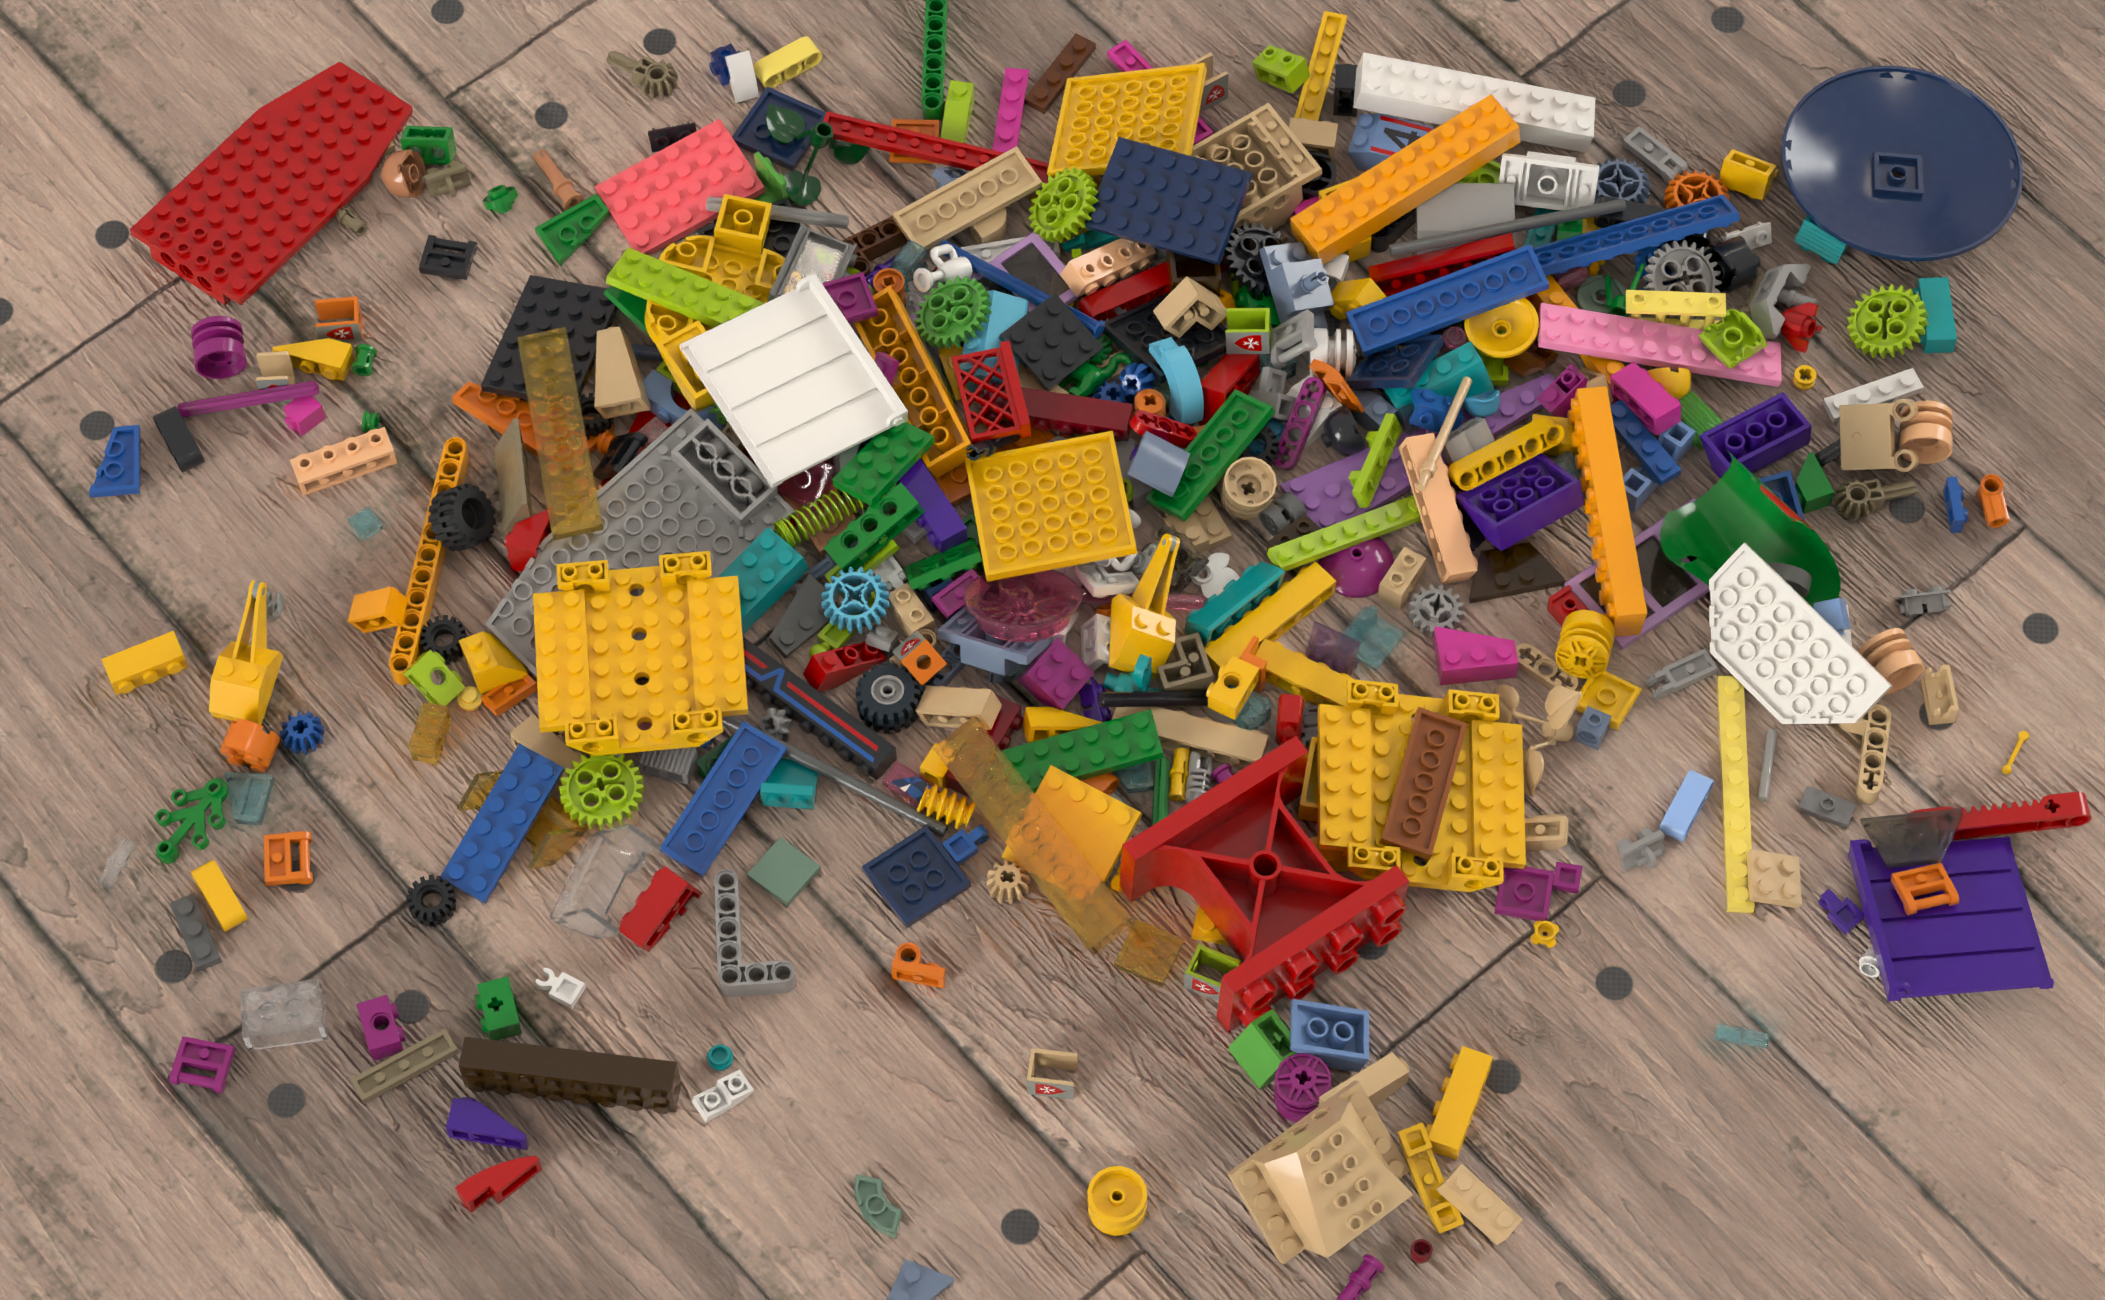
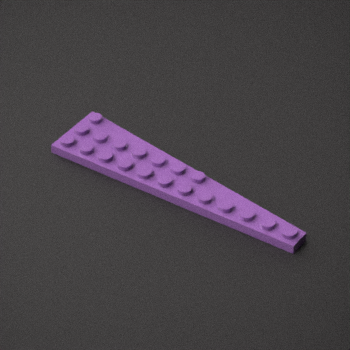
(1328, 491)

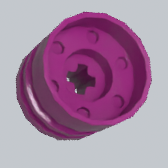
(218, 347)
(1291, 1097)

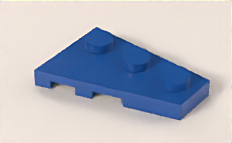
(121, 464)

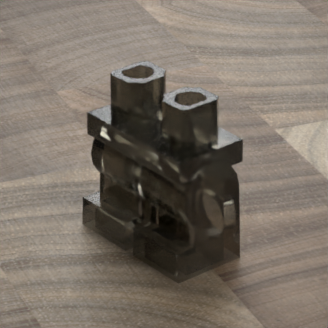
(1187, 561)

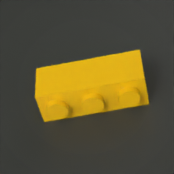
(144, 663)

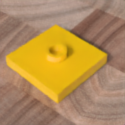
(1609, 696)

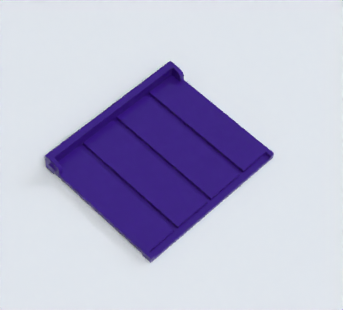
(1957, 948)

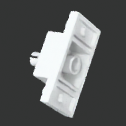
(1549, 180)

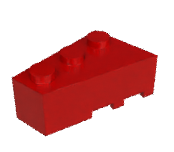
(1231, 373)

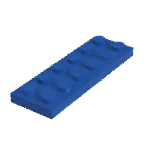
(723, 799)
(502, 823)

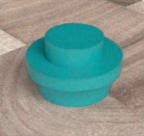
(720, 1057)

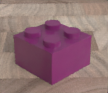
(1055, 675)

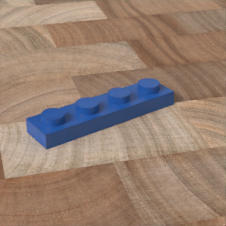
(1643, 444)

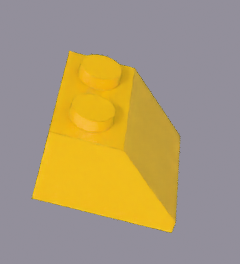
(490, 661)

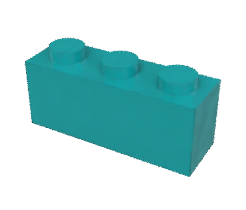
(1941, 329)

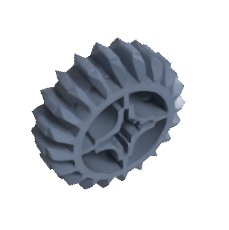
(1622, 181)

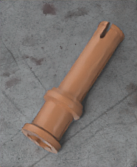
(561, 186)

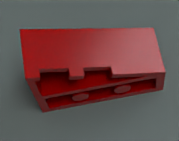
(657, 908)

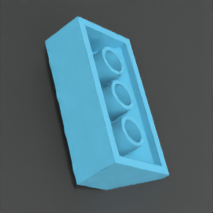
(1005, 312)

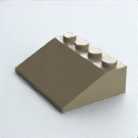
(512, 479)

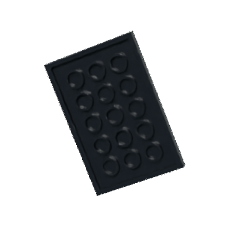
(545, 307)

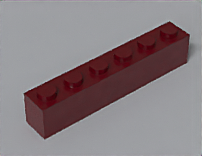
(1069, 413)

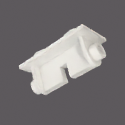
(1754, 235)

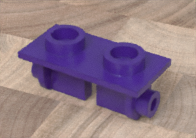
(1088, 697)

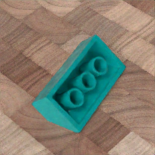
(1445, 377)
(1234, 601)

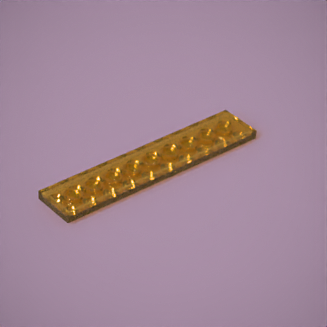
(560, 434)

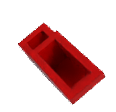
(497, 1181)

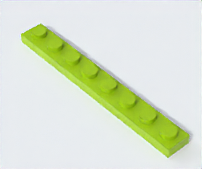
(1345, 534)

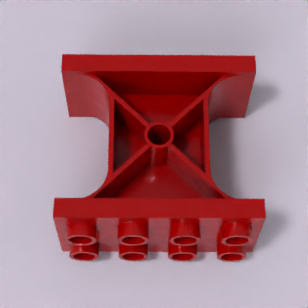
(1264, 885)

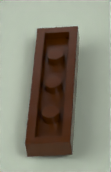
(1055, 78)

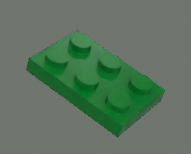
(944, 565)

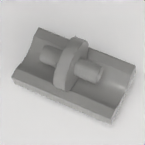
(1644, 851)

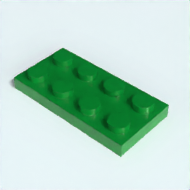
(883, 462)

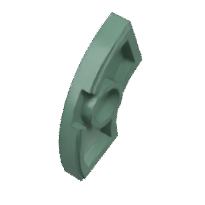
(875, 1207)

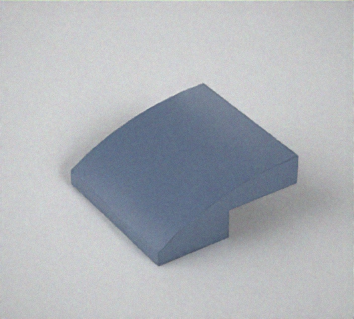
(1158, 463)

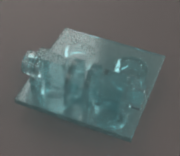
(1376, 636)

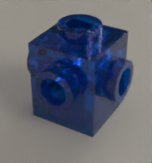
(718, 63)

